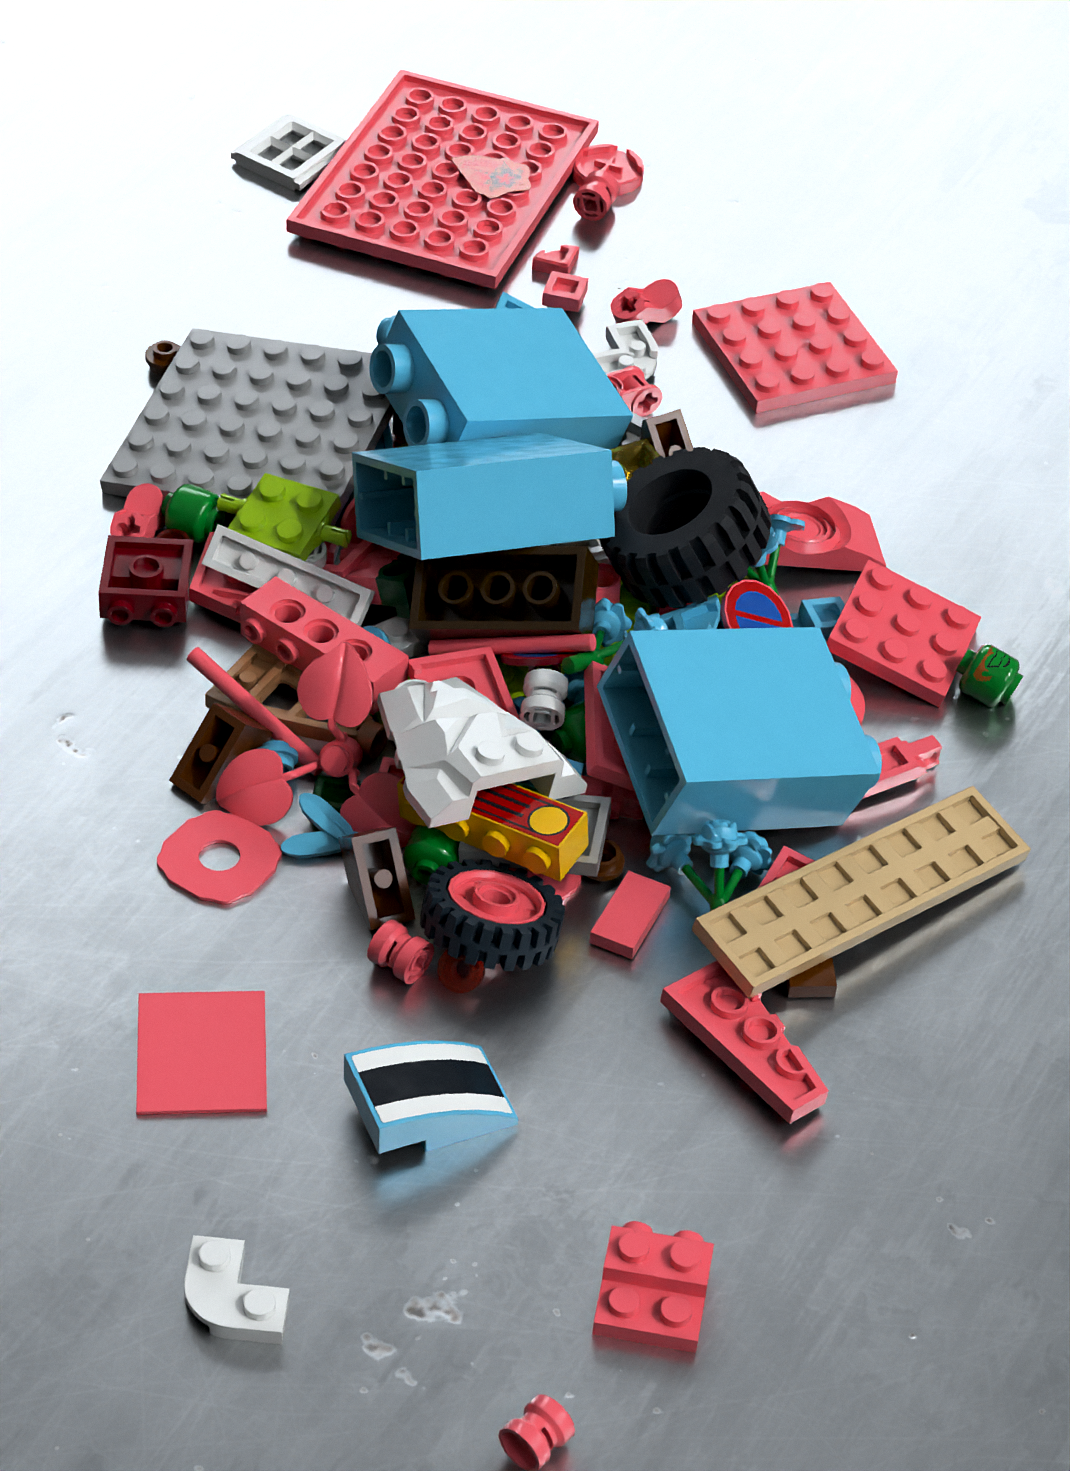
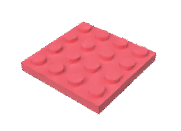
(794, 347)

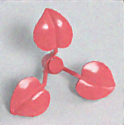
(330, 689)

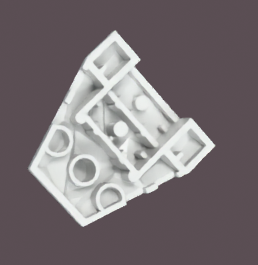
(462, 743)

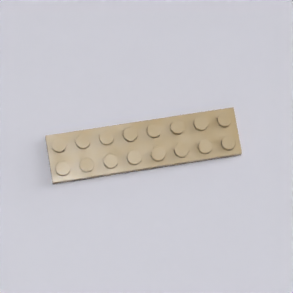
(859, 891)

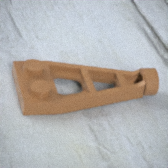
(262, 672)

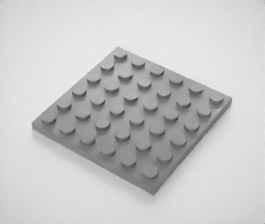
(252, 409)

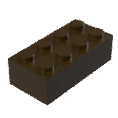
(505, 594)

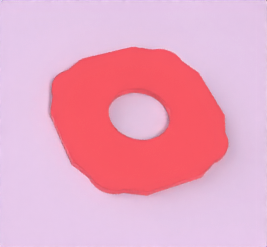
(184, 870)

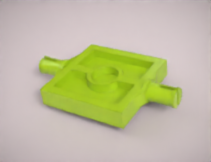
(286, 516)

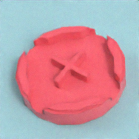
(625, 167)

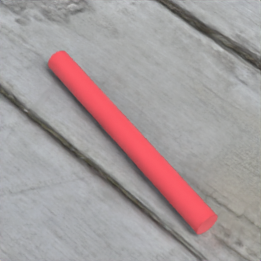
(518, 644)
(250, 705)

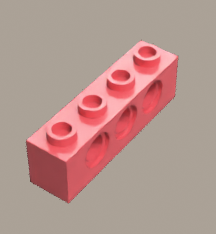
(304, 629)

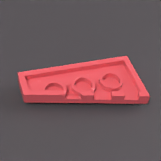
(746, 1040)

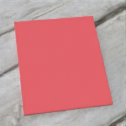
(201, 1052)

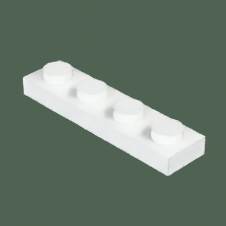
(258, 563)

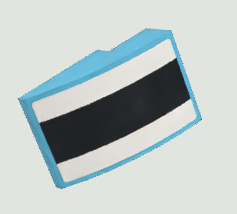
(426, 1093)

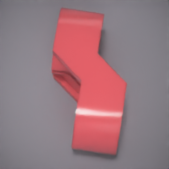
(654, 303)
(140, 513)

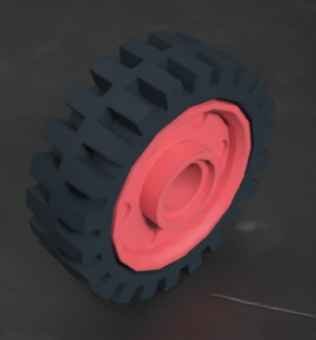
(492, 914)

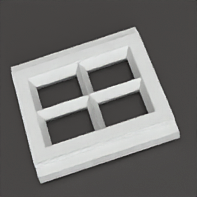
(249, 152)

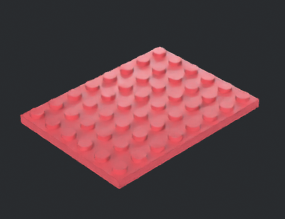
(406, 200)

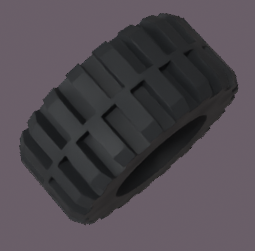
(688, 528)

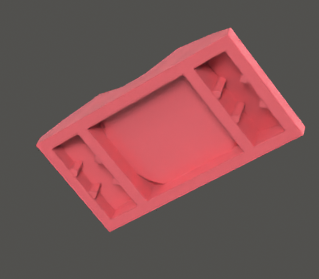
(833, 535)

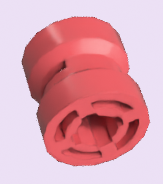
(596, 195)
(400, 951)
(536, 1433)

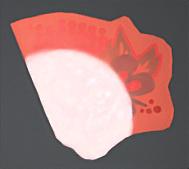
(493, 175)

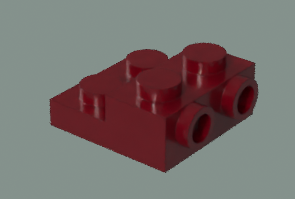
(145, 580)

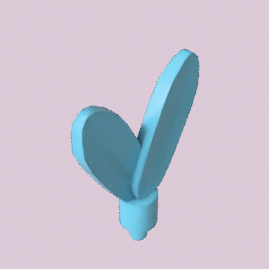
(319, 842)

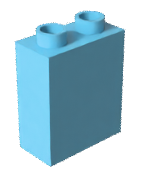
(495, 377)
(486, 495)
(738, 729)

